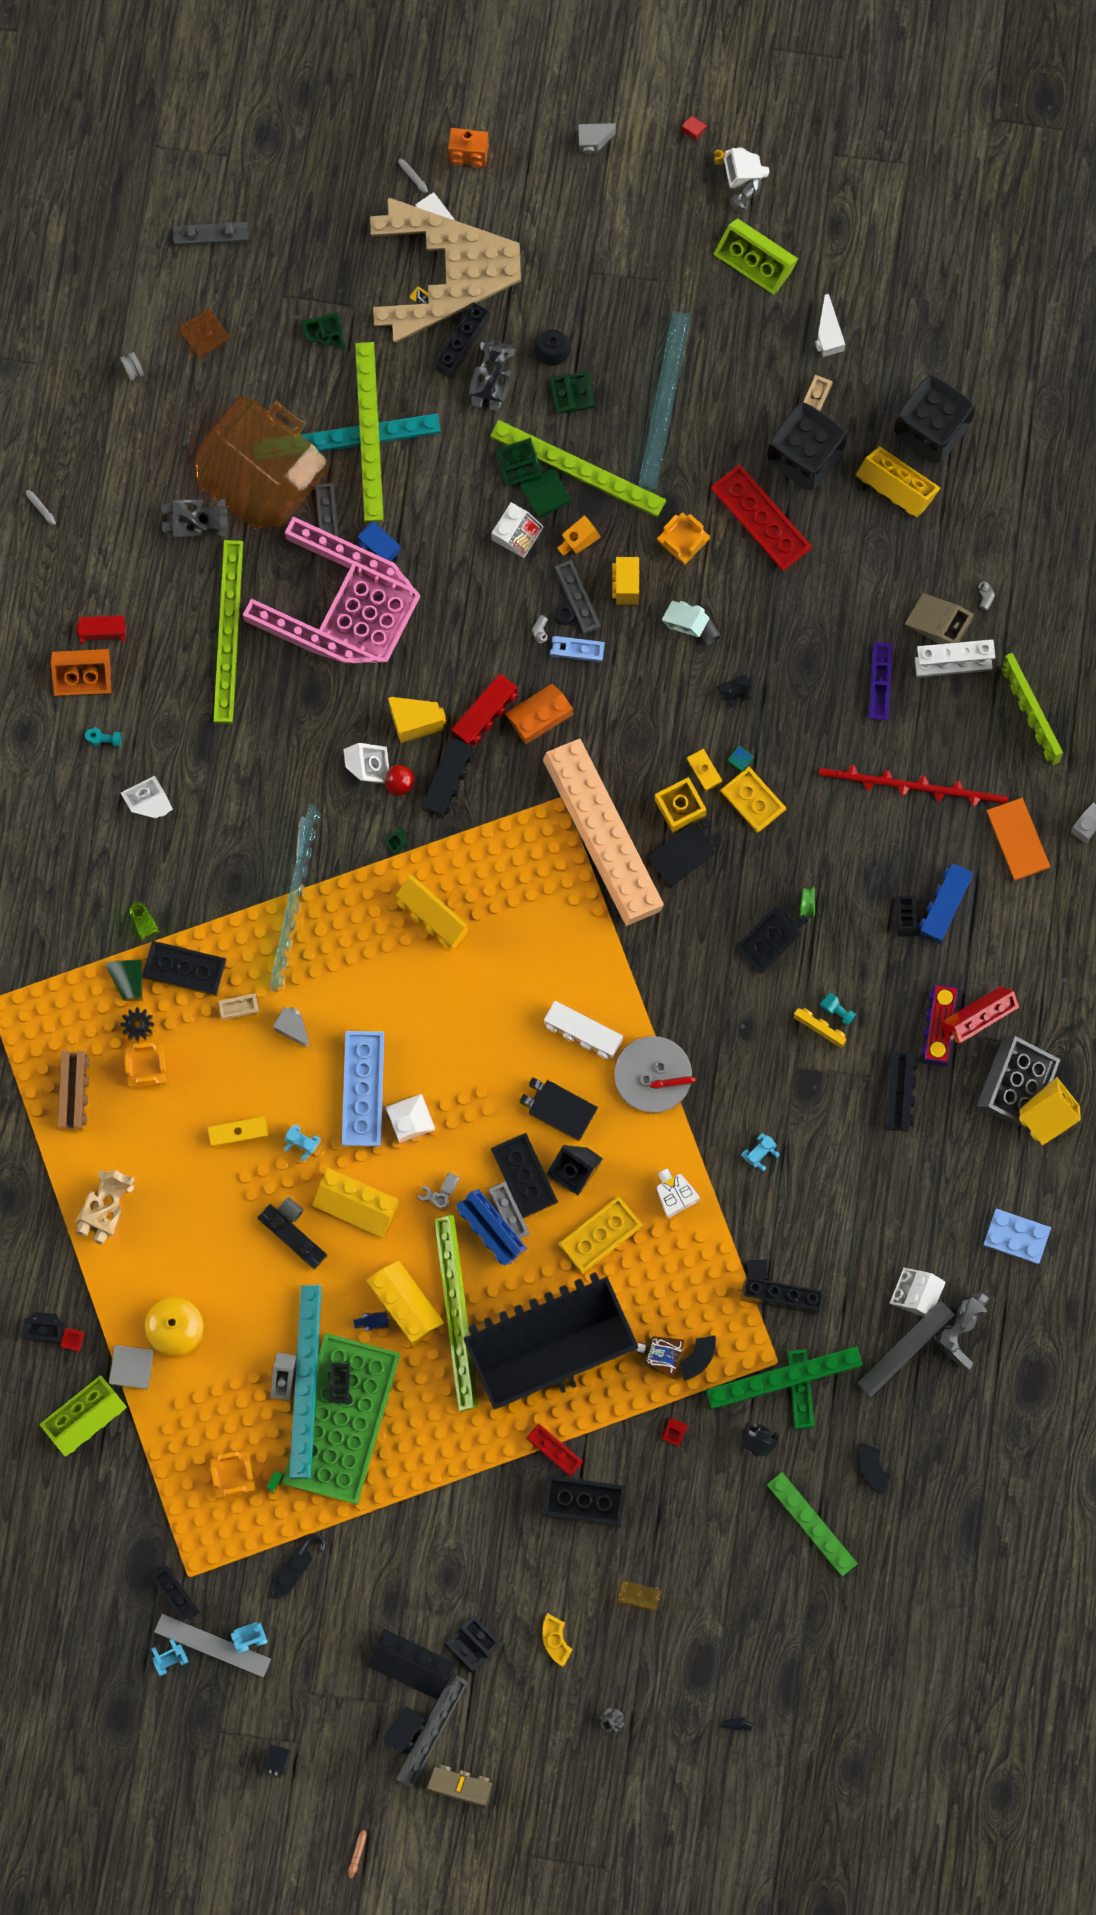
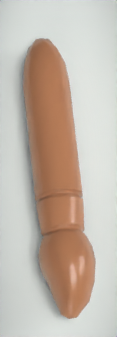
(353, 1867)

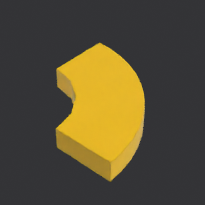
(554, 1640)

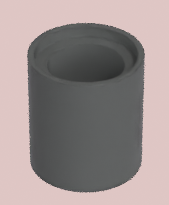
(710, 633)
(290, 1209)

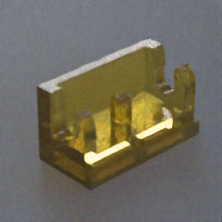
(639, 1596)

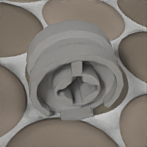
(131, 366)

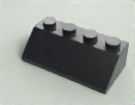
(411, 1664)

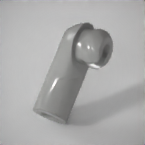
(987, 594)
(538, 631)

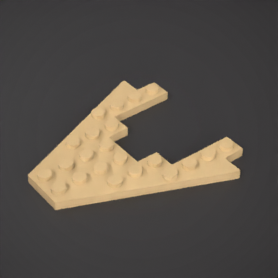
(475, 266)

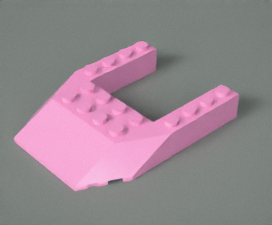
(365, 613)

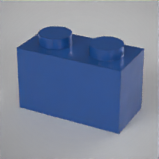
(378, 542)

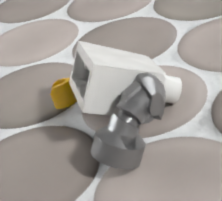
(743, 172)

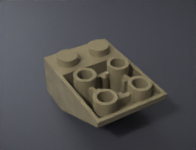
(939, 620)

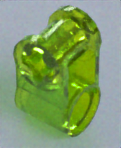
(145, 923)

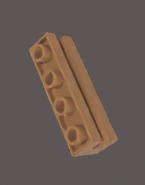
(72, 1090)

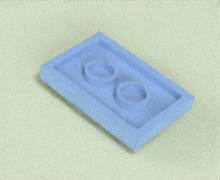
(1017, 1236)

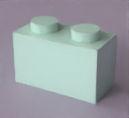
(685, 618)

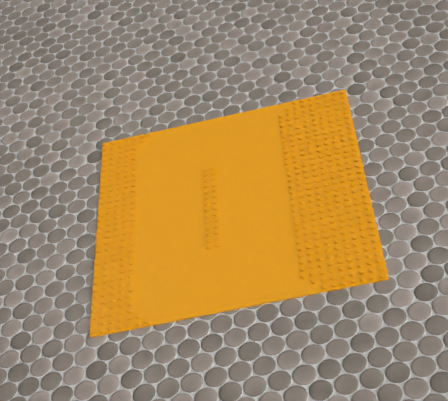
(466, 1038)

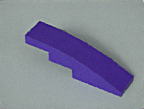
(880, 680)

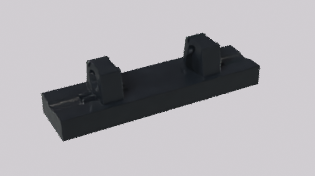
(292, 1237)

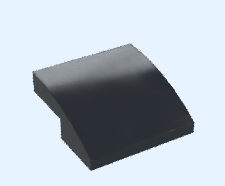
(472, 1644)

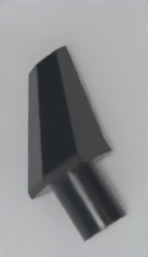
(737, 1724)

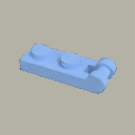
(577, 649)

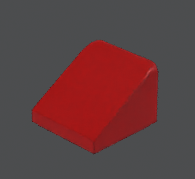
(693, 128)
(674, 1432)

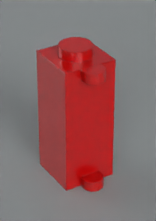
(101, 628)

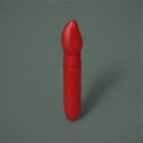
(672, 1082)

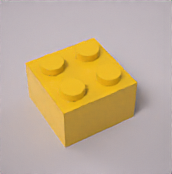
(626, 586)
(680, 804)

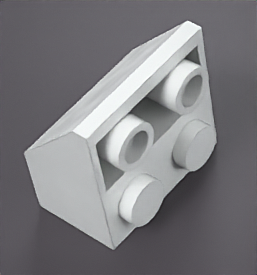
(917, 1291)

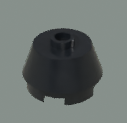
(552, 347)
(758, 1439)

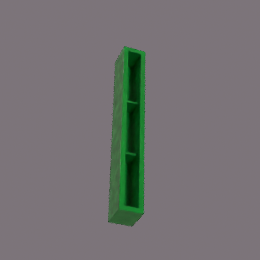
(784, 1378)

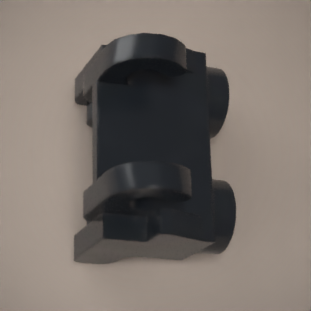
(734, 689)

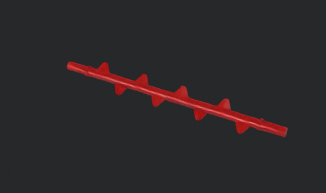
(921, 785)

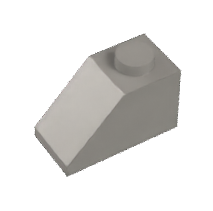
(594, 136)
(1086, 825)
(292, 1026)
(283, 1376)

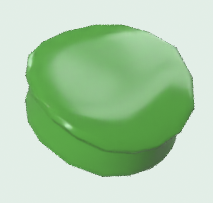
(808, 903)

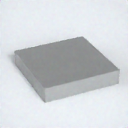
(131, 1367)

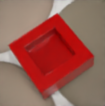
(72, 1339)

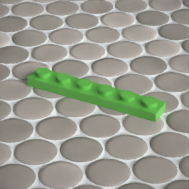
(812, 1524)

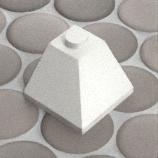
(367, 762)
(147, 798)
(410, 1118)

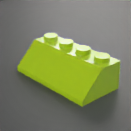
(755, 256)
(83, 1416)

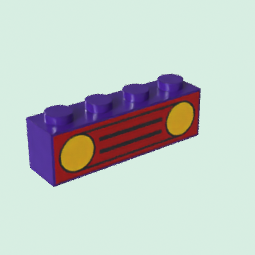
(943, 1006)

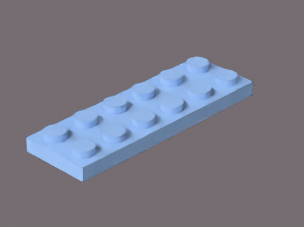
(363, 1088)

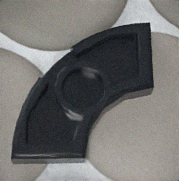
(700, 1358)
(872, 1469)

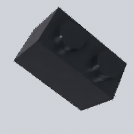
(404, 1730)
(277, 1760)

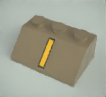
(460, 1786)

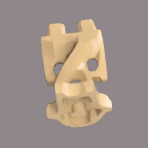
(111, 1185)

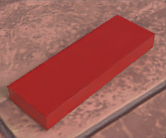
(554, 1449)

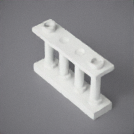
(954, 658)

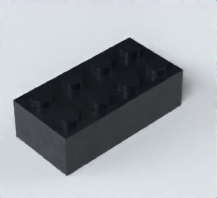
(584, 1501)

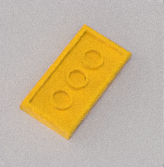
(600, 1234)

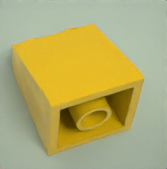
(416, 718)
(1050, 1112)

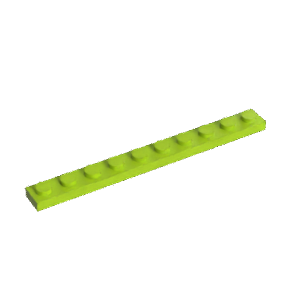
(369, 432)
(583, 470)
(228, 632)
(456, 1312)

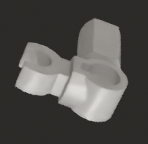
(441, 1199)

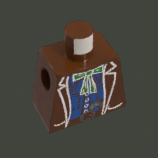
(662, 1354)

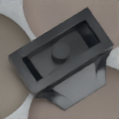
(43, 1328)

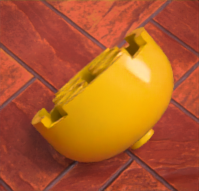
(175, 1339)

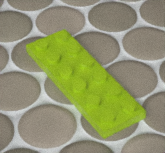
(1029, 704)

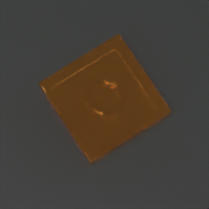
(204, 333)

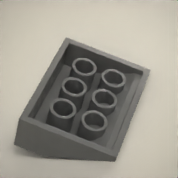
(1015, 1078)

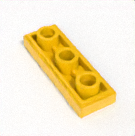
(820, 1027)
(250, 1129)

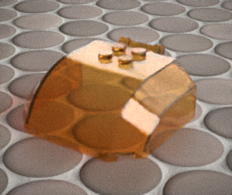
(259, 463)

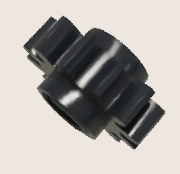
(144, 1023)

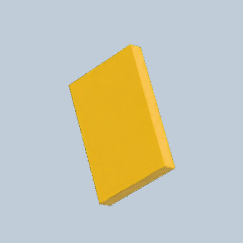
(753, 799)

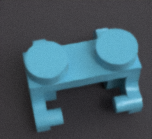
(301, 1141)
(760, 1152)
(248, 1635)
(169, 1658)

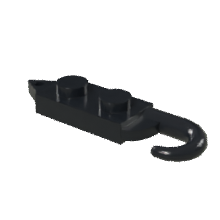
(295, 1566)

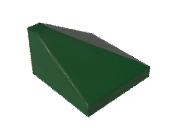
(396, 841)

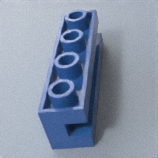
(946, 903)
(491, 1227)

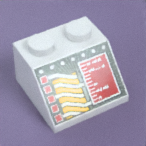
(516, 530)

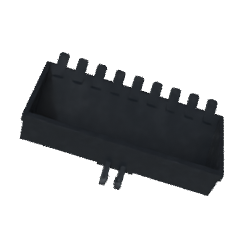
(550, 1341)

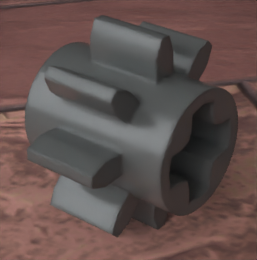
(612, 1720)

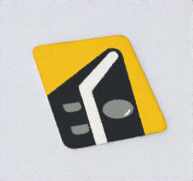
(419, 296)

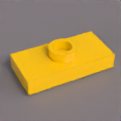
(704, 769)

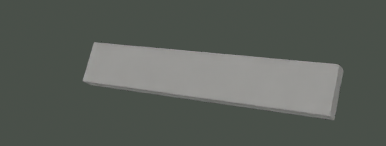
(212, 1645)

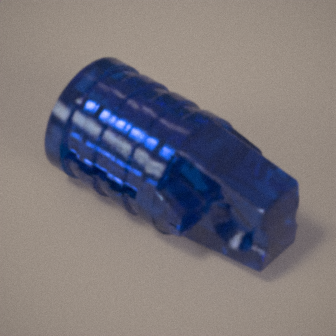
(372, 1321)

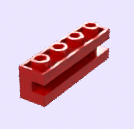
(485, 710)
(980, 1014)

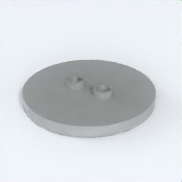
(648, 1061)

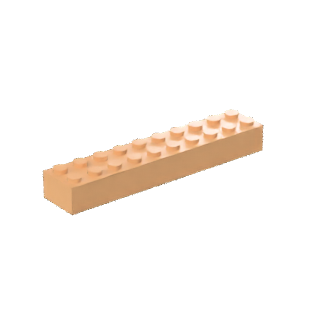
(603, 832)

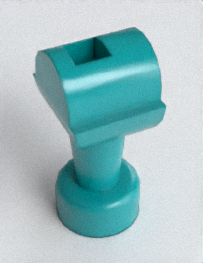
(95, 737)
(831, 1006)

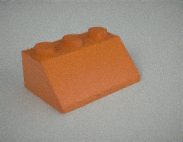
(81, 672)
(539, 713)

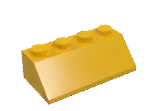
(897, 481)
(431, 912)
(355, 1203)
(405, 1302)

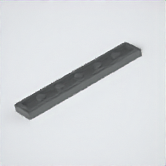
(906, 1348)
(432, 1730)

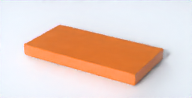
(1018, 839)

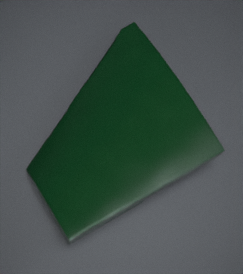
(325, 329)
(127, 978)

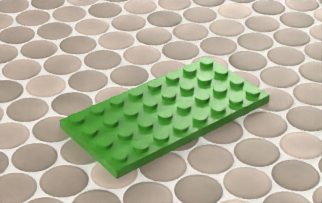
(347, 1431)

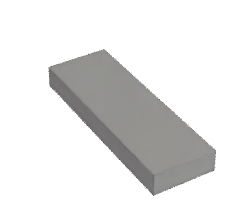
(508, 1209)

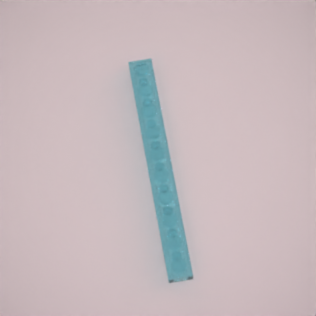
(664, 401)
(293, 905)

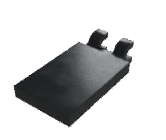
(684, 852)
(771, 937)
(559, 1108)

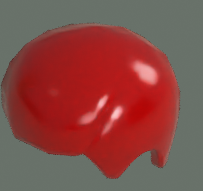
(399, 780)

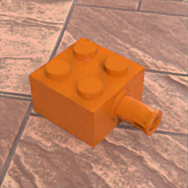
(468, 147)

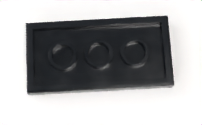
(184, 968)
(524, 1175)

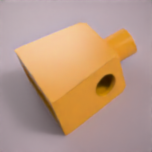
(583, 531)

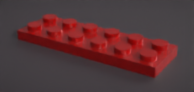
(761, 517)

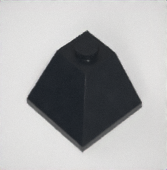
(574, 1167)

